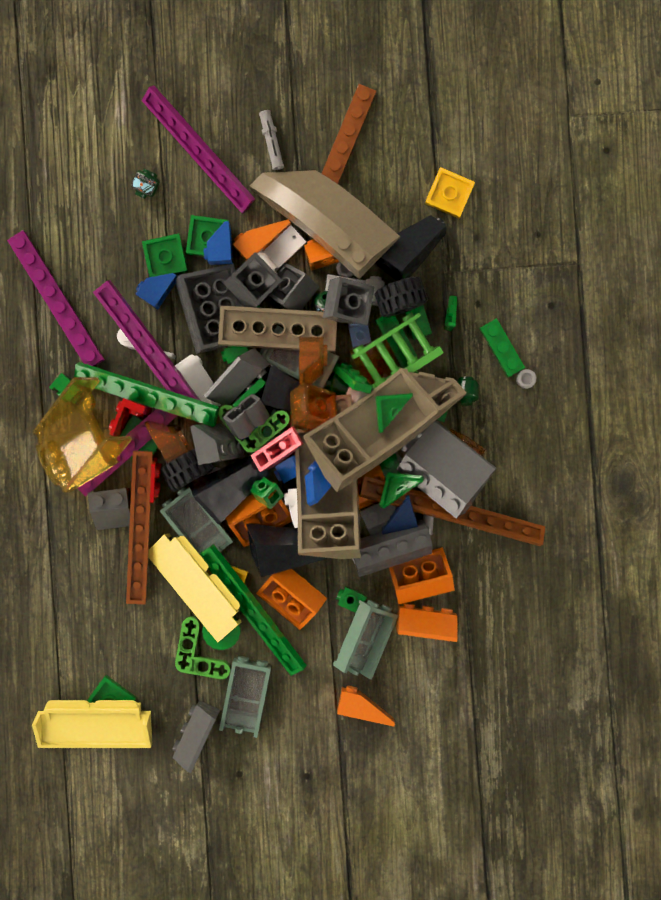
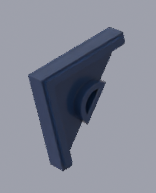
(402, 518)

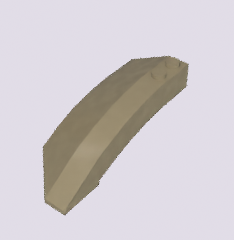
(328, 216)
(351, 442)
(333, 523)

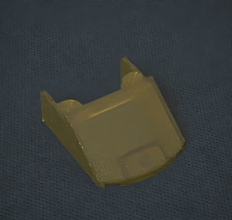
(72, 440)

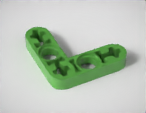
(257, 434)
(193, 659)

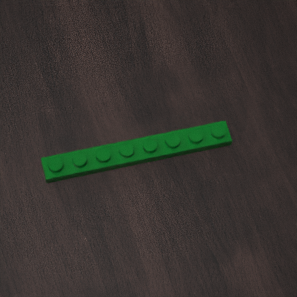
(150, 395)
(254, 611)

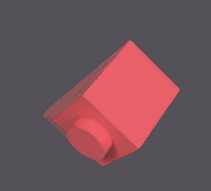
(277, 450)

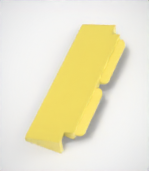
(200, 591)
(93, 725)

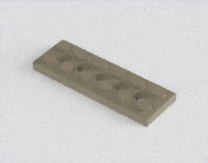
(269, 317)

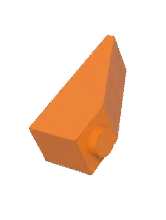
(259, 238)
(359, 706)

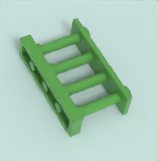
(414, 363)

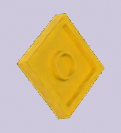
(449, 192)

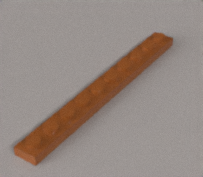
(474, 516)

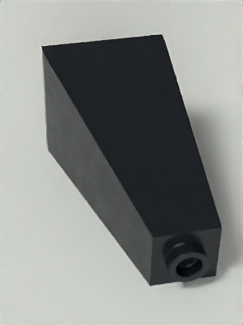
(412, 248)
(278, 390)
(226, 488)
(276, 549)

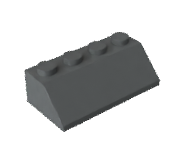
(392, 549)

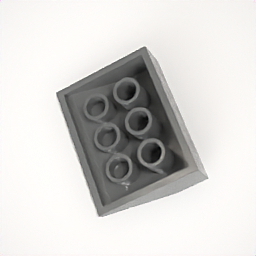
(201, 300)
(449, 467)

